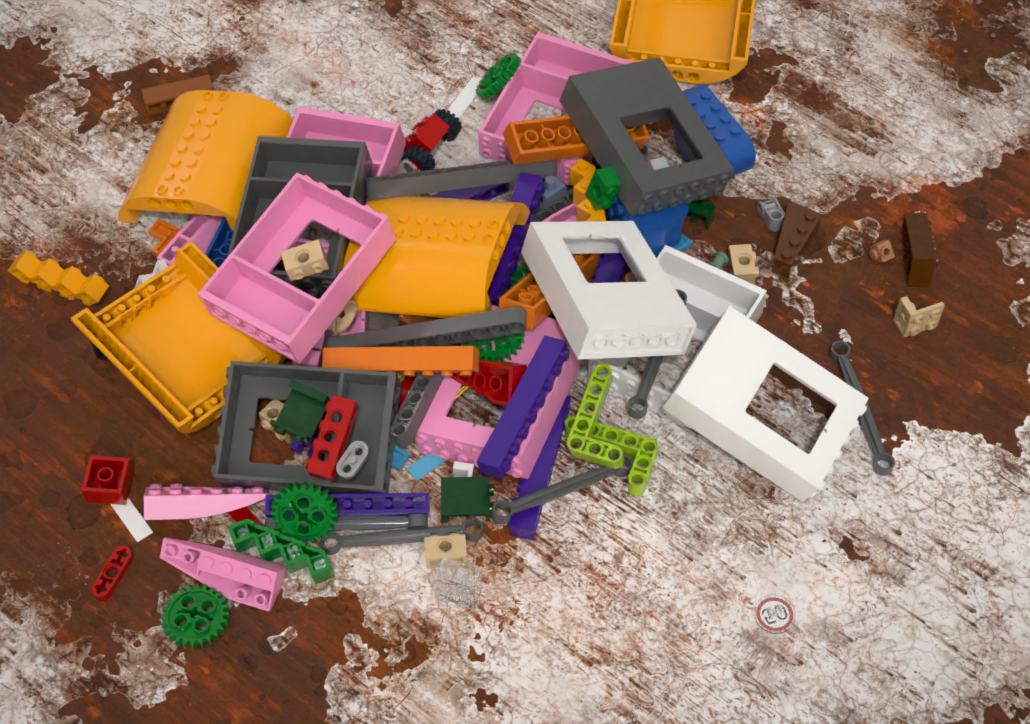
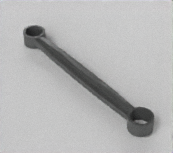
(648, 378)
(866, 420)
(558, 490)
(358, 523)
(399, 536)

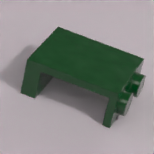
(301, 413)
(466, 497)

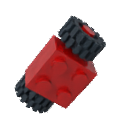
(427, 135)

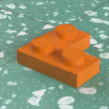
(164, 232)

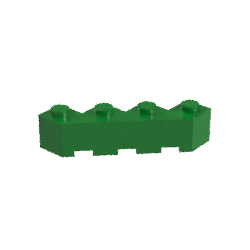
(273, 544)

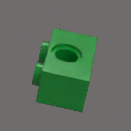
(603, 188)

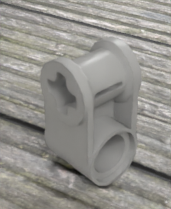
(771, 214)

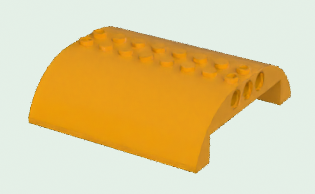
(692, 37)
(203, 155)
(439, 257)
(172, 343)

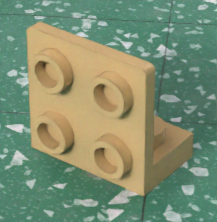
(915, 321)

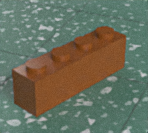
(160, 97)

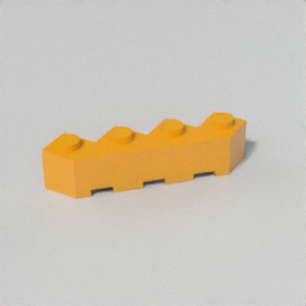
(580, 177)
(50, 276)

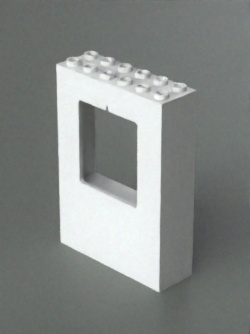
(708, 296)
(607, 317)
(725, 379)

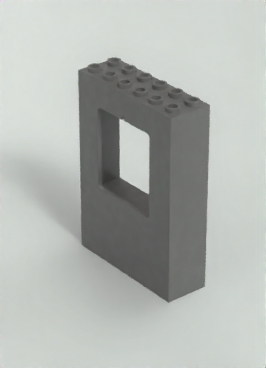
(638, 94)
(332, 162)
(249, 381)

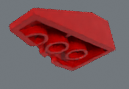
(495, 379)

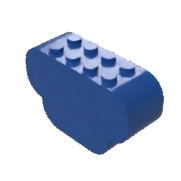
(722, 126)
(656, 227)

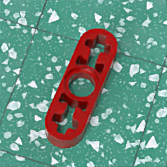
(112, 582)

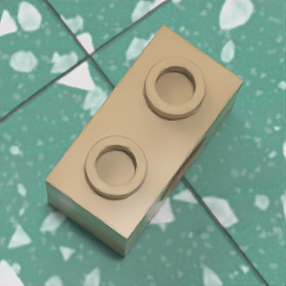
(304, 260)
(742, 262)
(435, 544)

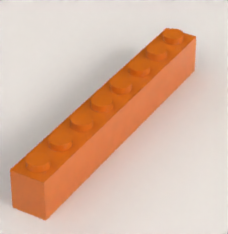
(405, 359)

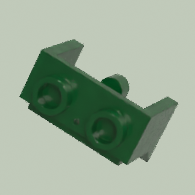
(704, 209)

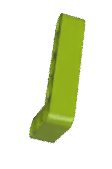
(591, 419)
(636, 452)

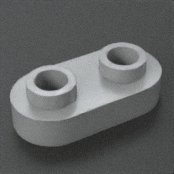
(351, 459)

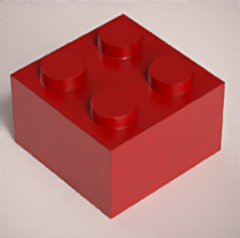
(107, 480)

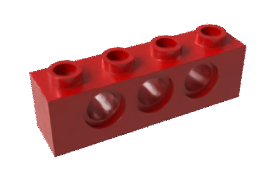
(327, 469)

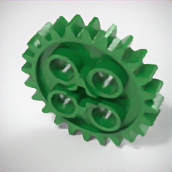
(498, 75)
(501, 351)
(304, 511)
(195, 616)

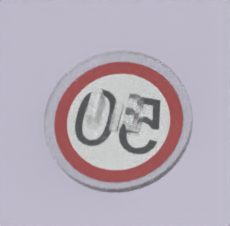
(774, 614)

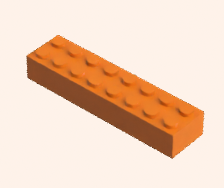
(553, 140)
(530, 297)

